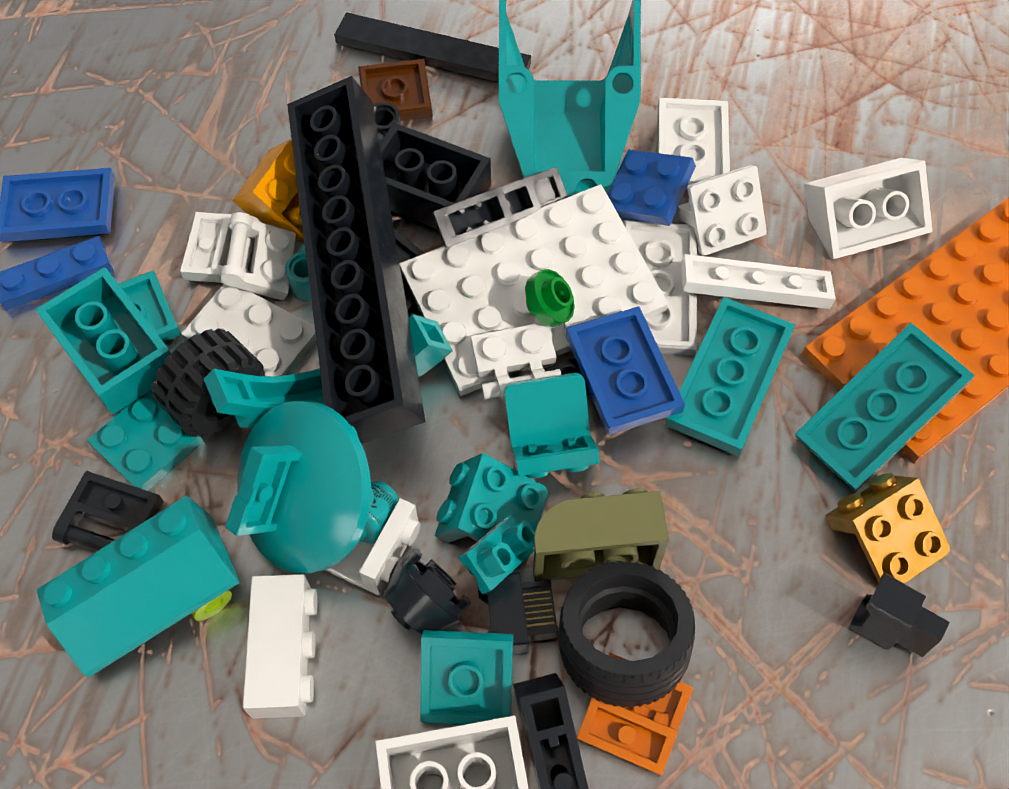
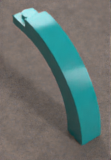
(253, 396)

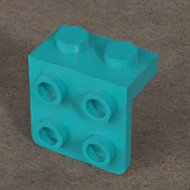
(549, 425)
(484, 495)

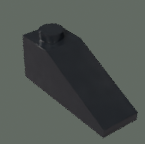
(550, 733)

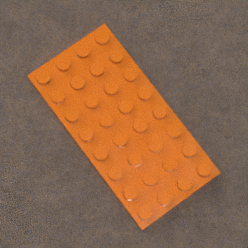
(954, 299)

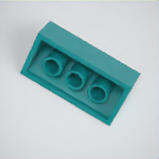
(137, 586)

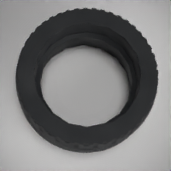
(635, 588)

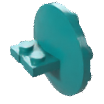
(302, 487)

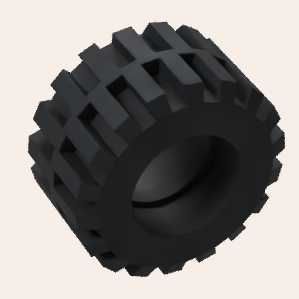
(181, 382)

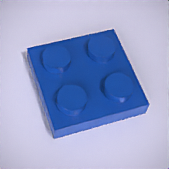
(650, 186)

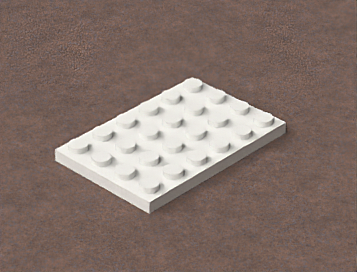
(483, 280)

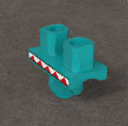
(499, 552)

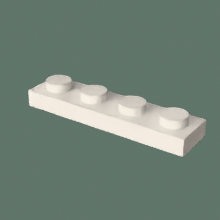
(757, 281)

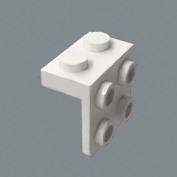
(373, 564)

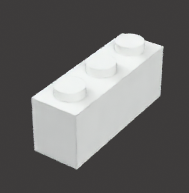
(279, 647)

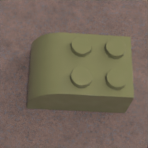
(600, 531)

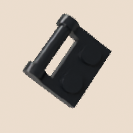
(106, 503)

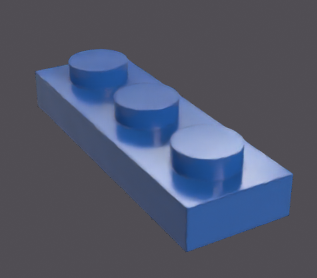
(52, 273)

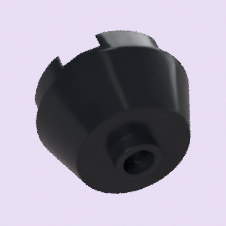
(423, 595)

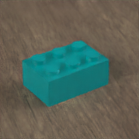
(106, 339)

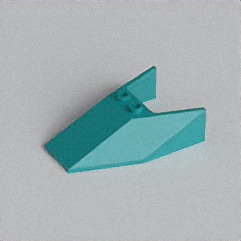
(571, 122)

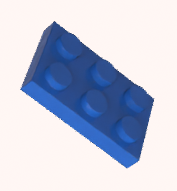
(56, 204)
(624, 370)

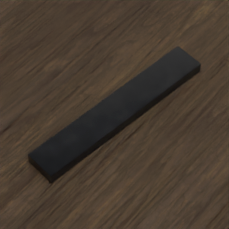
(416, 44)

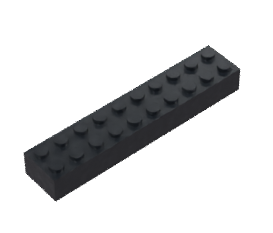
(353, 263)

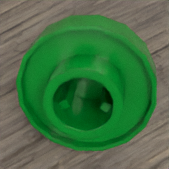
(549, 298)

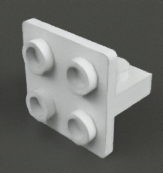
(725, 210)

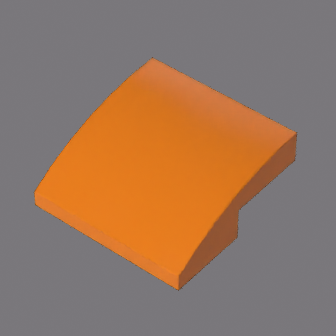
(637, 733)

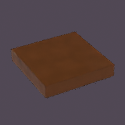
(399, 84)

